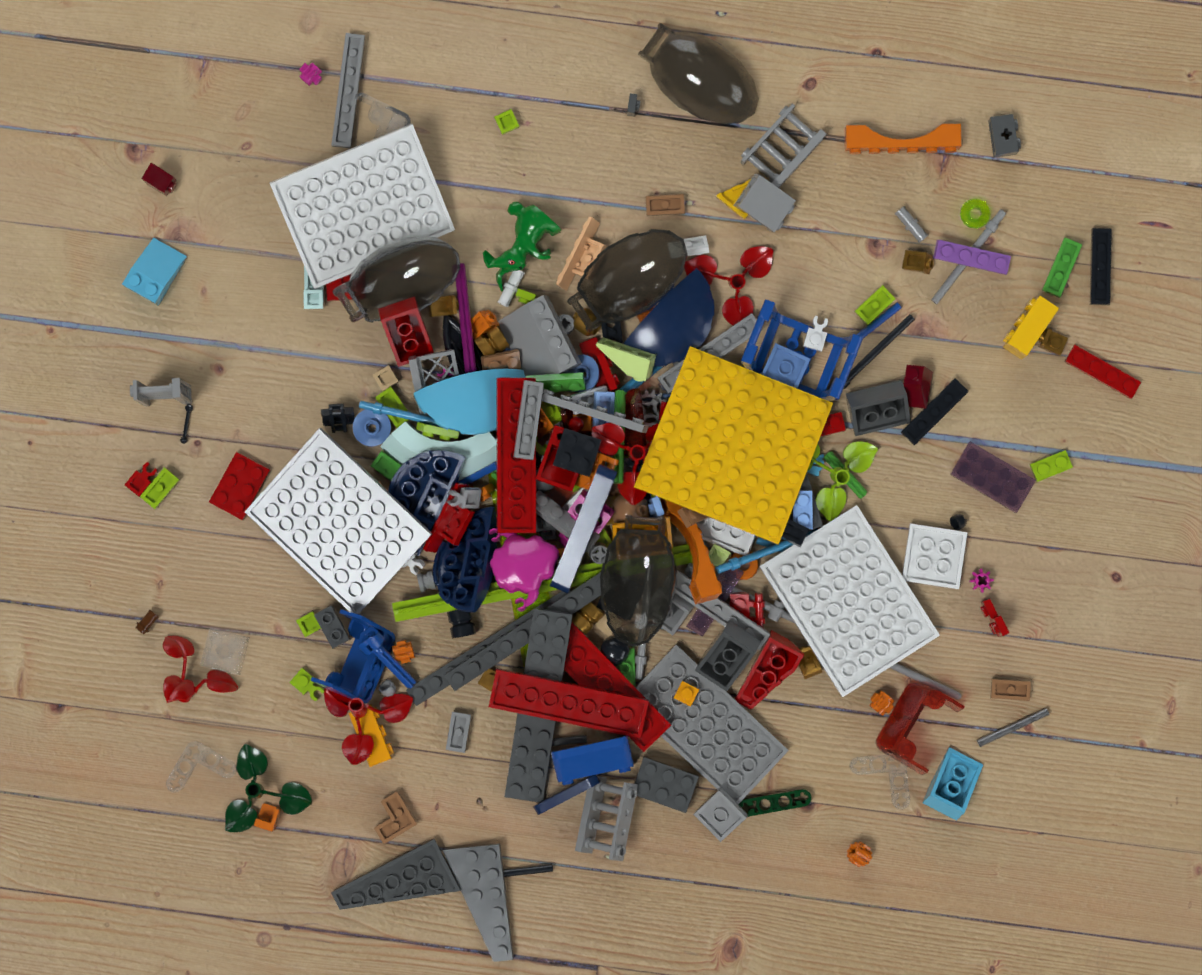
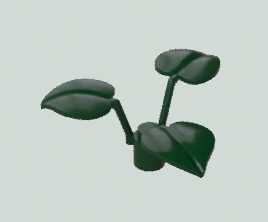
(239, 814)

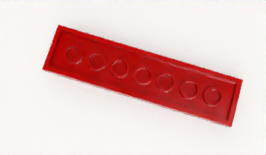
(514, 475)
(593, 670)
(568, 703)

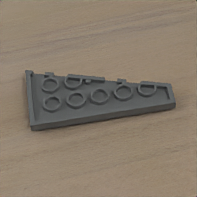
(407, 877)
(483, 886)

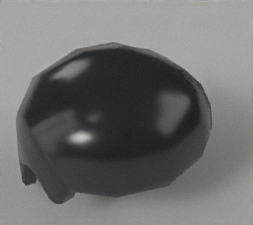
(615, 650)

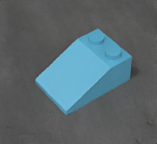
(154, 271)
(953, 784)

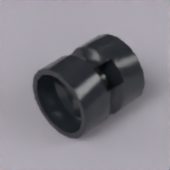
(461, 623)

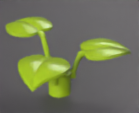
(859, 458)

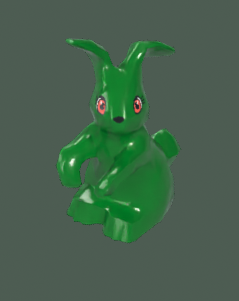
(529, 229)

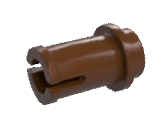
(146, 622)

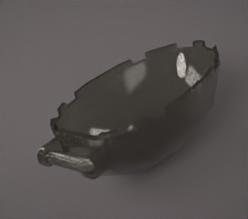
(701, 76)
(398, 272)
(630, 277)
(638, 581)

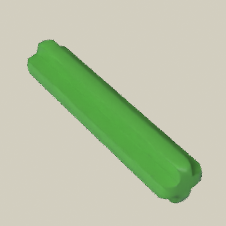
(853, 483)

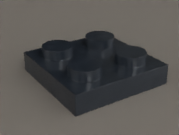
(577, 452)

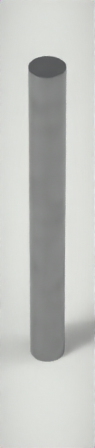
(1012, 727)

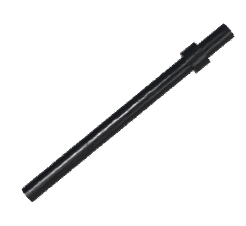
(879, 348)

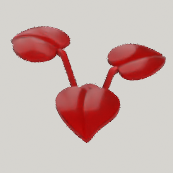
(757, 263)
(612, 437)
(181, 689)
(358, 747)

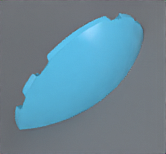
(465, 400)

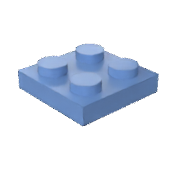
(785, 366)

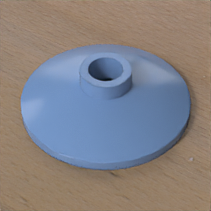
(592, 371)
(362, 432)

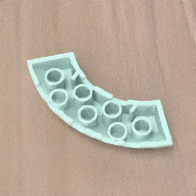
(408, 442)

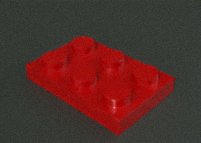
(239, 486)

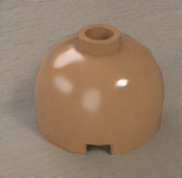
(623, 507)

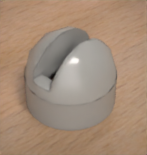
(387, 688)

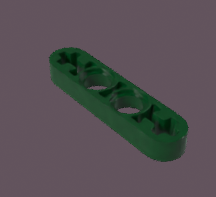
(774, 805)

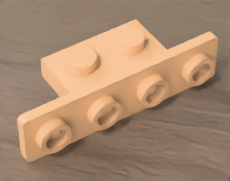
(582, 255)

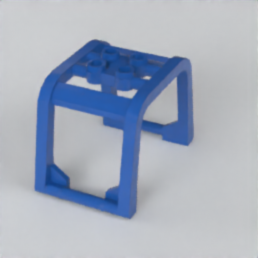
(851, 343)

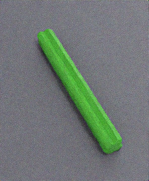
(619, 406)

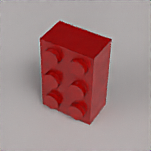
(405, 330)

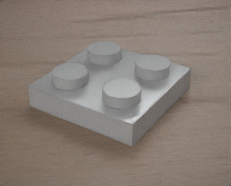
(720, 814)

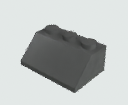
(878, 408)

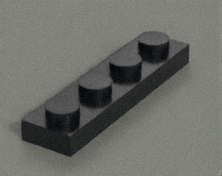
(1100, 266)
(934, 412)

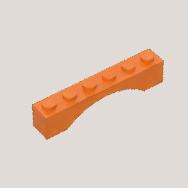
(862, 138)
(704, 582)

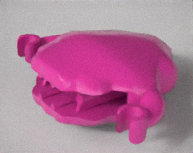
(523, 564)

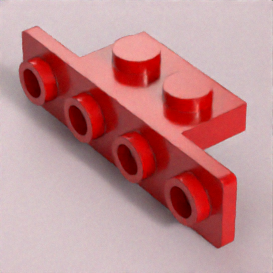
(606, 377)
(450, 523)

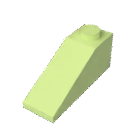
(630, 360)

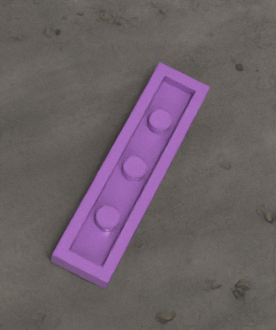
(972, 257)

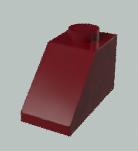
(159, 179)
(917, 385)

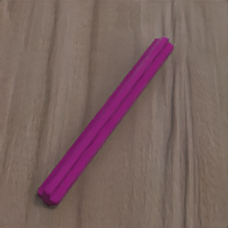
(465, 320)

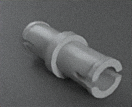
(911, 224)

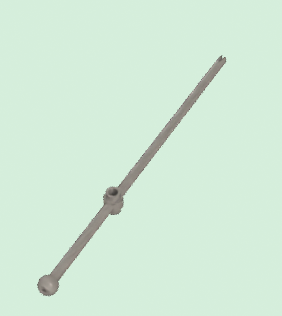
(777, 610)

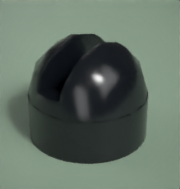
(958, 522)

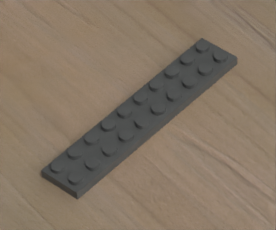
(533, 734)

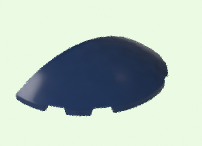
(677, 321)
(424, 484)
(465, 570)

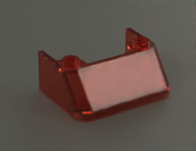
(894, 733)

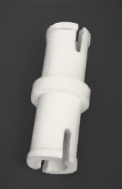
(510, 288)

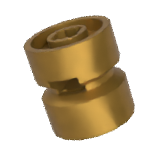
(492, 342)
(586, 616)

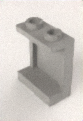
(765, 203)

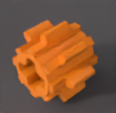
(403, 651)
(881, 703)
(859, 854)

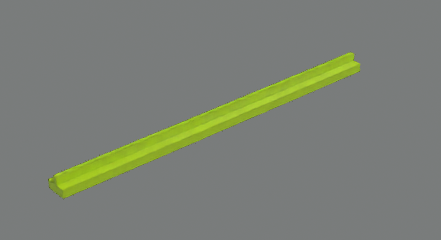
(435, 604)

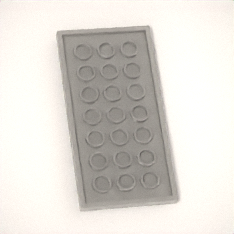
(715, 731)

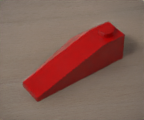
(772, 665)

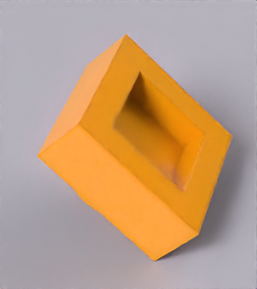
(686, 693)

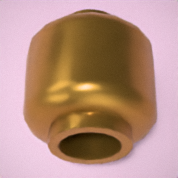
(580, 326)

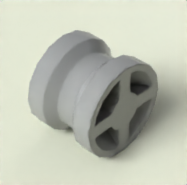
(568, 326)
(599, 556)
(426, 581)

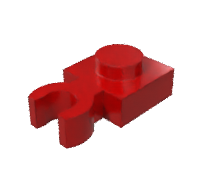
(140, 481)

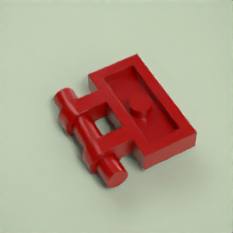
(742, 603)

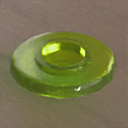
(977, 204)

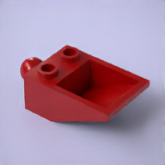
(552, 474)

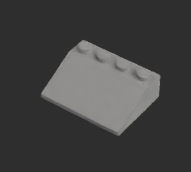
(539, 338)

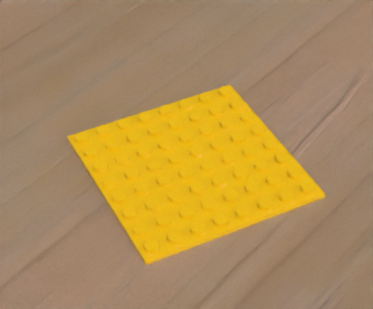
(733, 445)

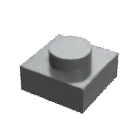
(633, 105)

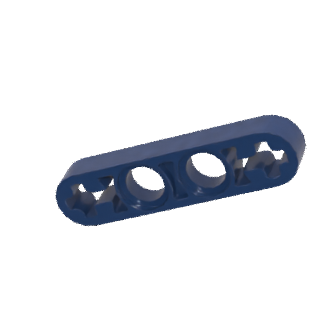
(566, 794)

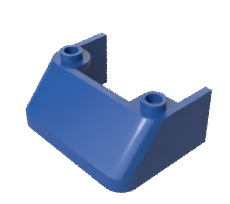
(360, 671)
(592, 759)

